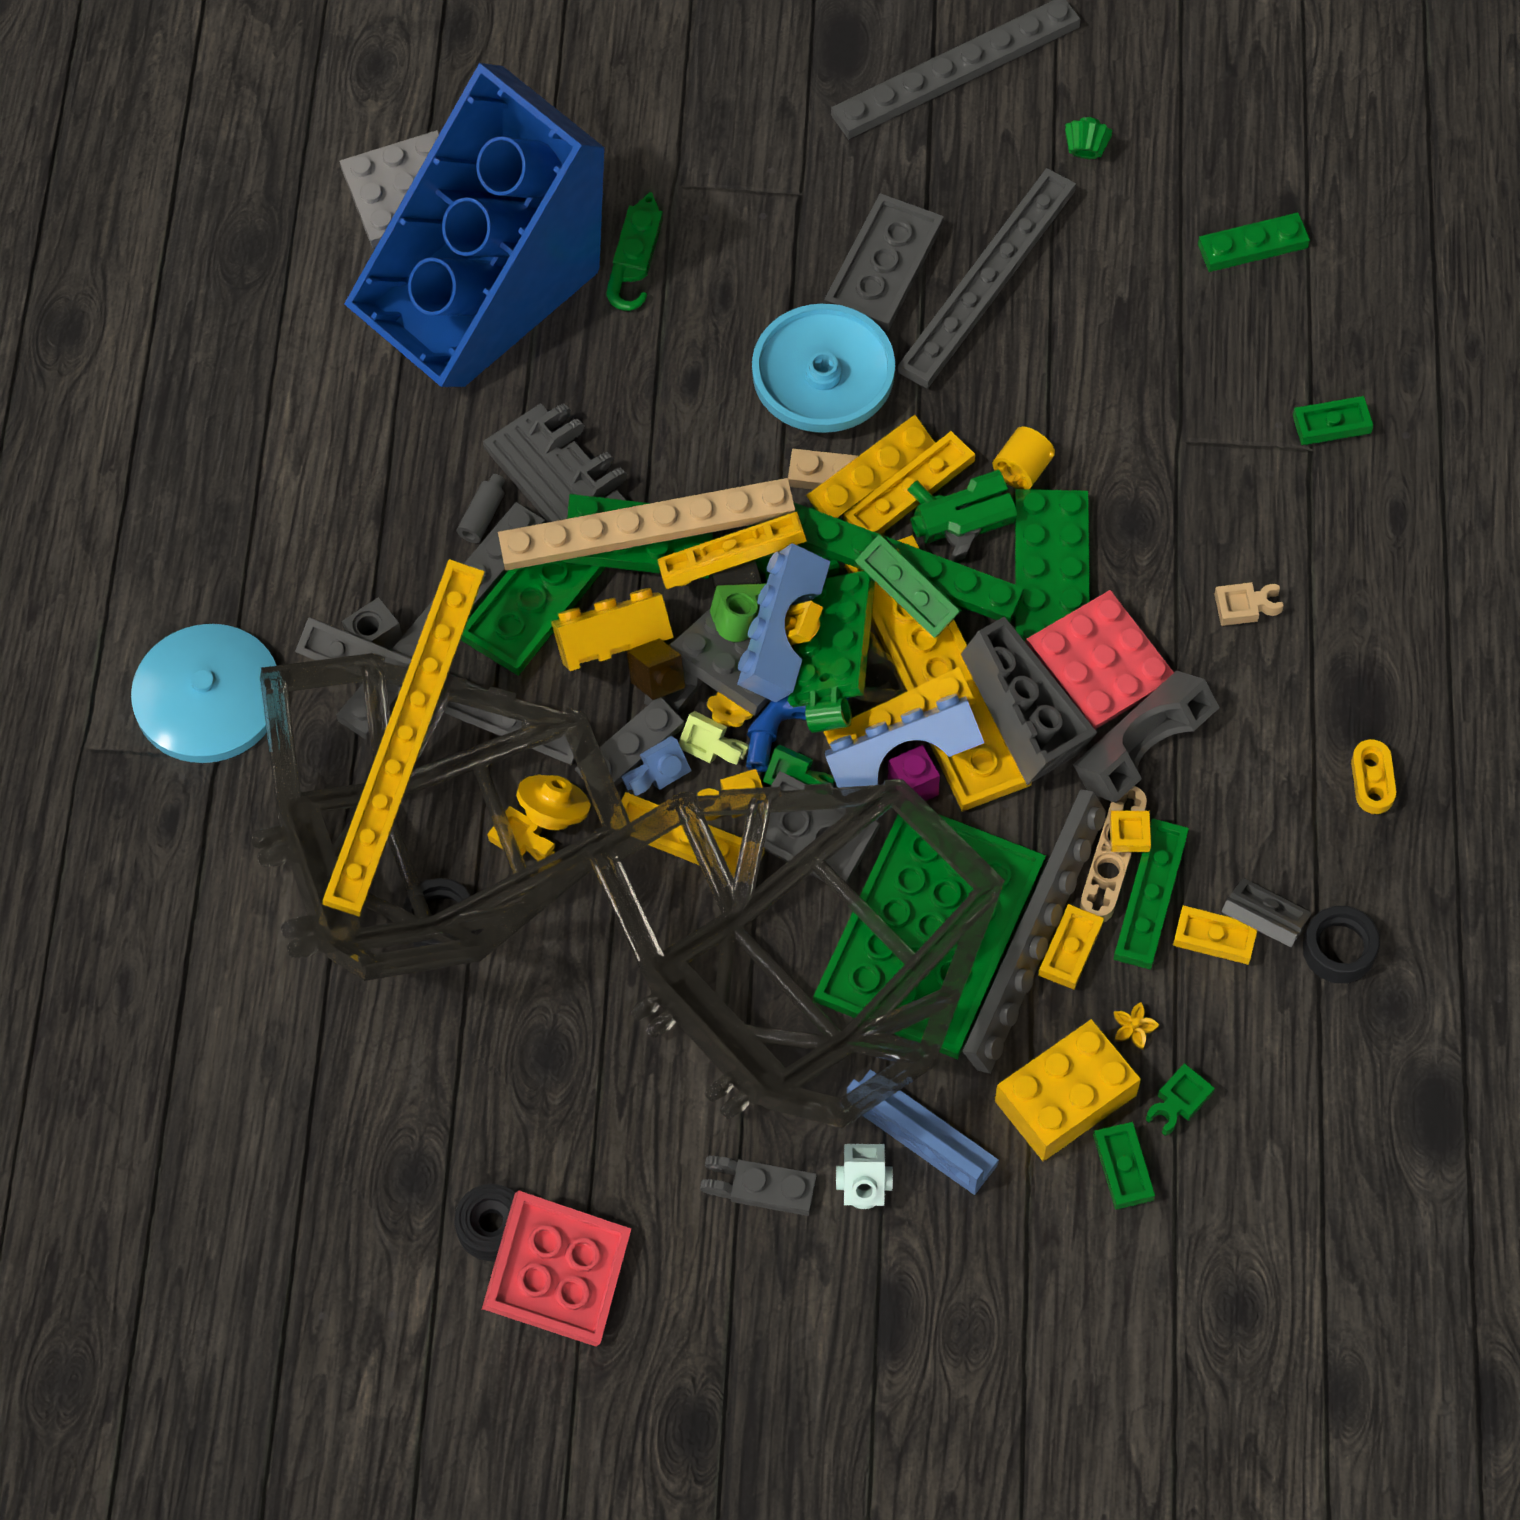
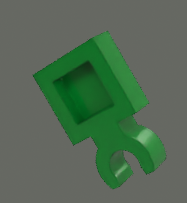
(1181, 1095)

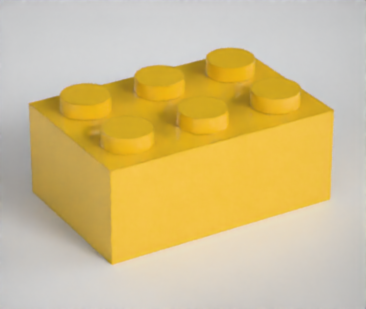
(1067, 1090)

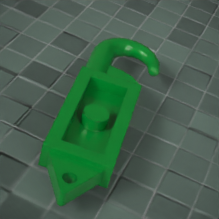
(634, 251)

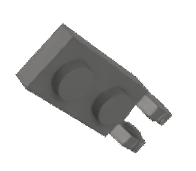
(762, 1185)

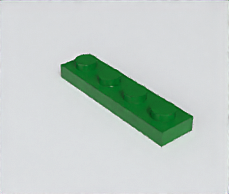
(1151, 895)

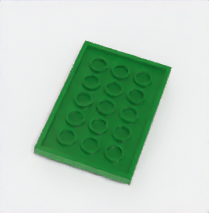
(914, 897)

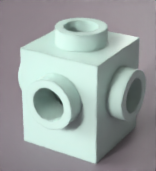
(864, 1175)

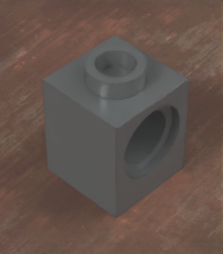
(374, 617)

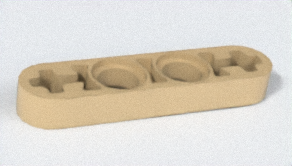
(1119, 859)

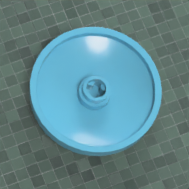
(823, 368)
(202, 693)

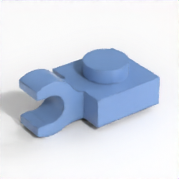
(661, 767)

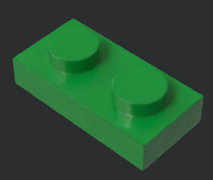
(1332, 420)
(1124, 1165)

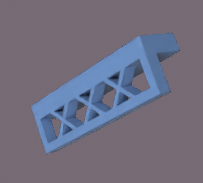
(931, 1138)

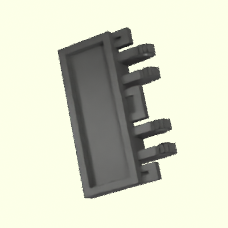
(543, 470)

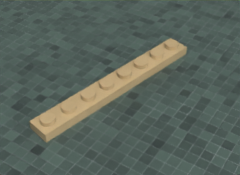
(645, 524)

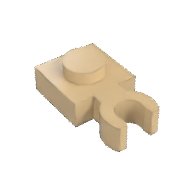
(1242, 605)

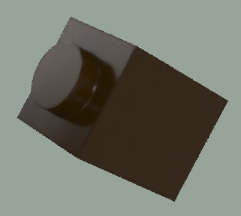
(656, 669)

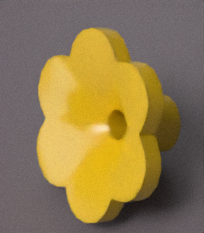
(726, 711)

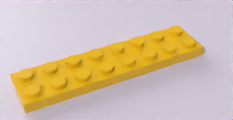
(918, 657)

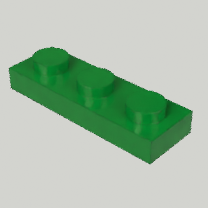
(1253, 242)
(908, 585)

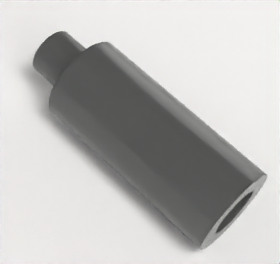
(481, 509)

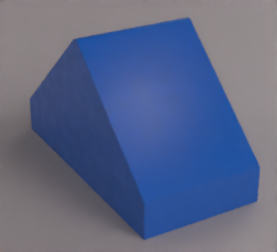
(487, 232)

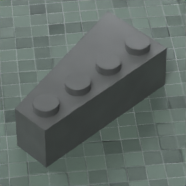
(1025, 701)

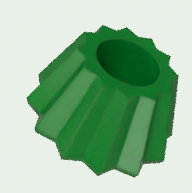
(1087, 137)

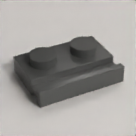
(1266, 912)

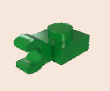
(796, 766)

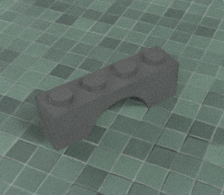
(1173, 708)

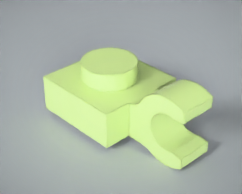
(706, 740)

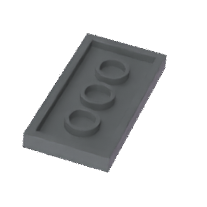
(885, 259)

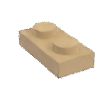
(812, 468)

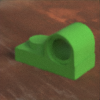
(735, 609)

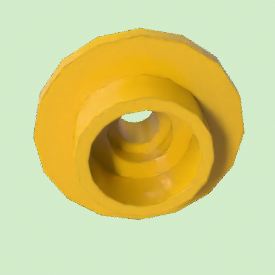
(552, 801)

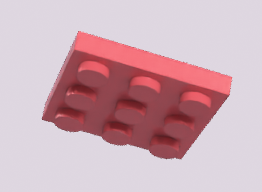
(1100, 659)
(556, 1268)

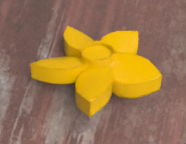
(1134, 1026)

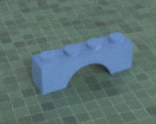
(770, 662)
(947, 726)

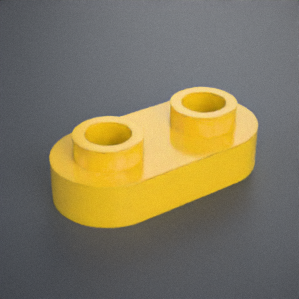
(1373, 779)

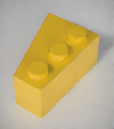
(611, 628)

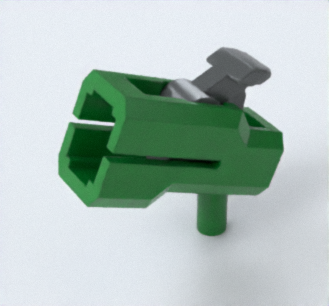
(963, 513)

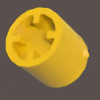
(1024, 457)

